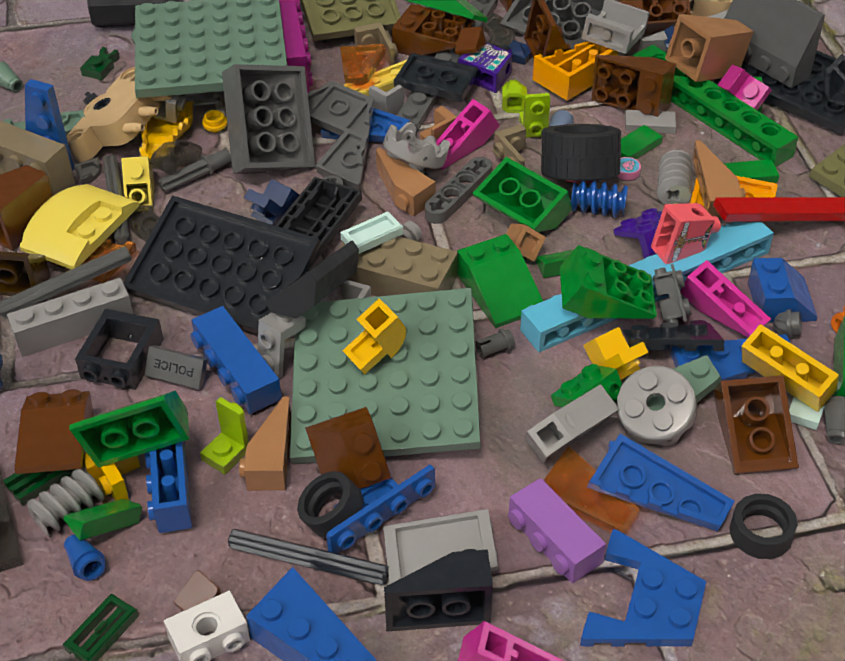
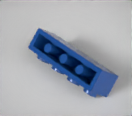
(236, 360)
(169, 488)

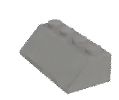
(66, 316)

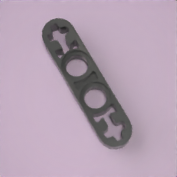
(454, 187)

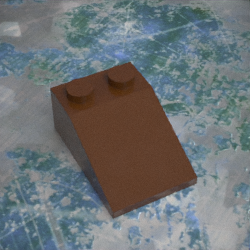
(542, 31)
(756, 424)
(45, 435)

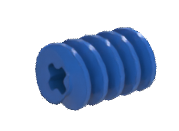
(599, 198)

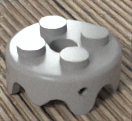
(413, 150)
(659, 426)

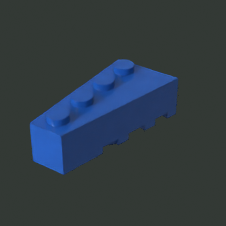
(301, 626)

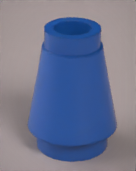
(84, 558)

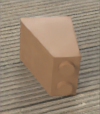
(707, 46)

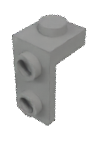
(272, 333)

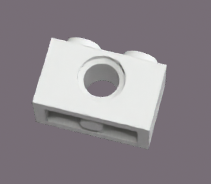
(215, 615)

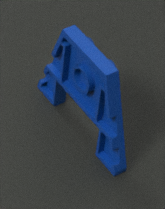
(662, 603)

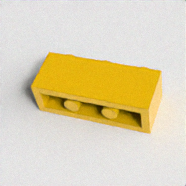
(802, 374)

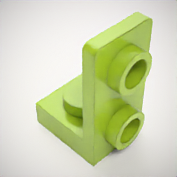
(535, 114)
(231, 443)

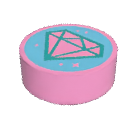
(629, 168)

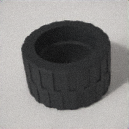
(581, 152)

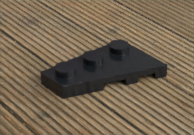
(683, 336)

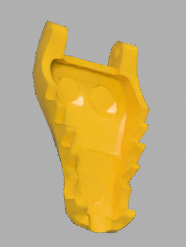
(161, 131)

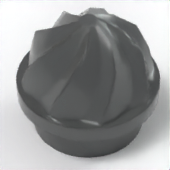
(788, 323)

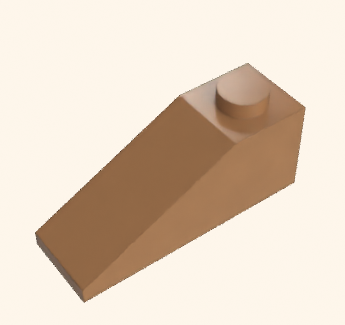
(713, 178)
(405, 184)
(268, 451)

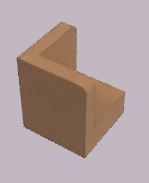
(442, 120)
(526, 239)

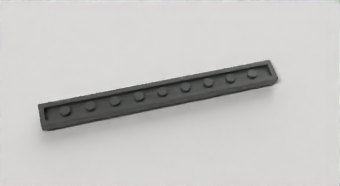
(420, 104)

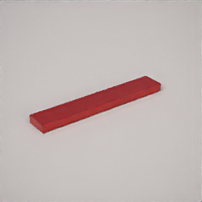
(780, 209)

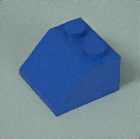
(779, 287)

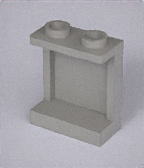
(616, 26)

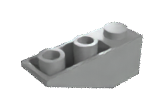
(570, 423)

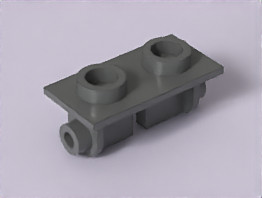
(670, 284)

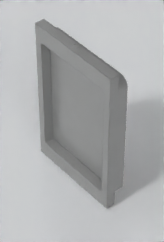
(427, 540)

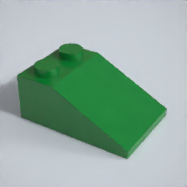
(498, 279)

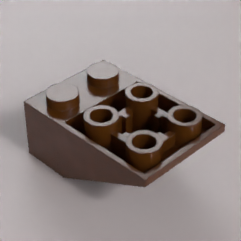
(661, 12)
(427, 30)
(633, 83)

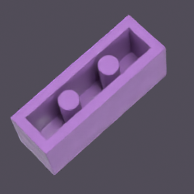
(556, 530)

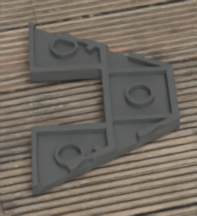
(349, 116)

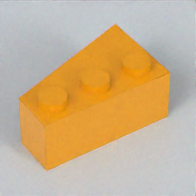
(569, 71)

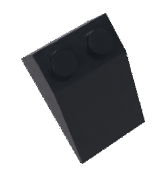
(442, 594)

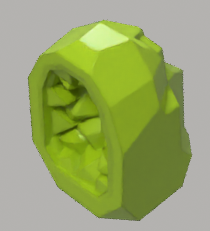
(513, 96)

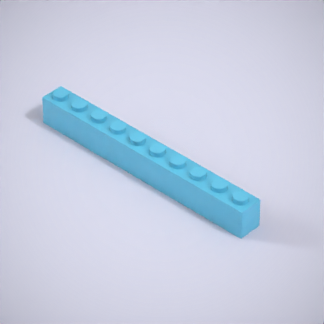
(732, 246)

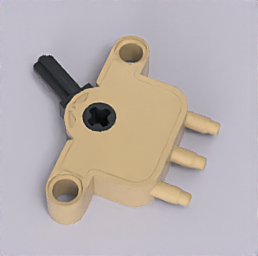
(112, 117)

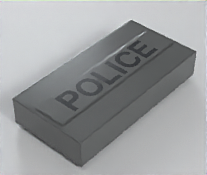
(176, 367)

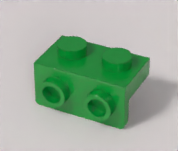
(588, 379)

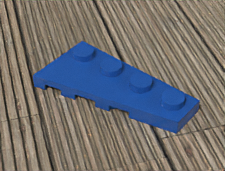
(726, 362)

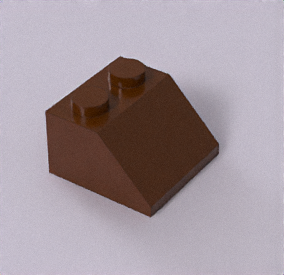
(349, 447)

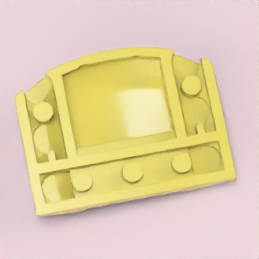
(75, 224)

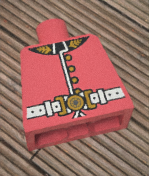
(683, 231)

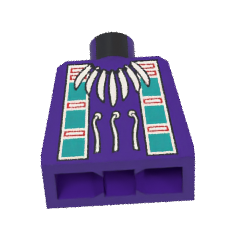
(493, 65)

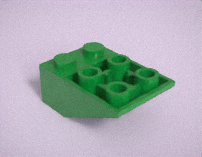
(605, 287)

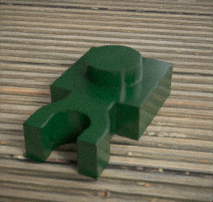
(101, 65)

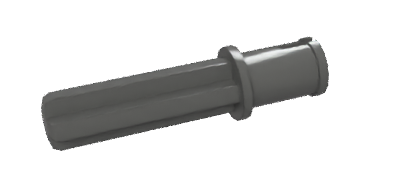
(195, 170)

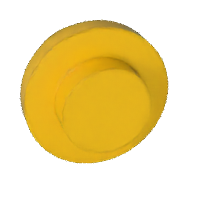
(214, 121)

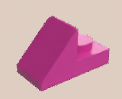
(744, 87)

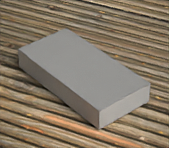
(662, 124)

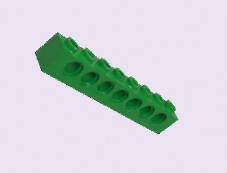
(729, 115)

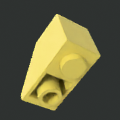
(138, 180)

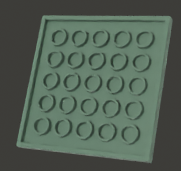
(193, 41)
(416, 399)

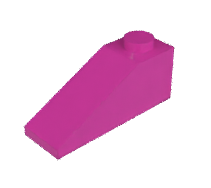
(468, 131)
(722, 300)
(494, 644)

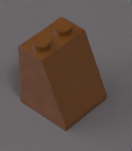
(20, 197)

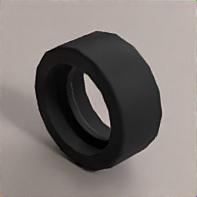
(316, 495)
(760, 546)

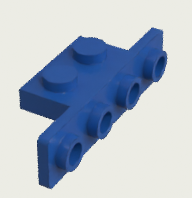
(379, 504)

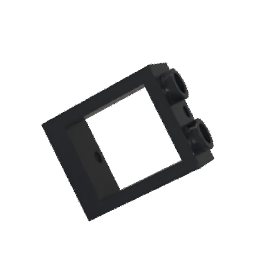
(121, 326)

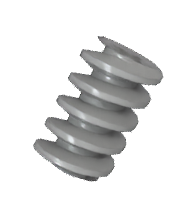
(675, 177)
(64, 499)

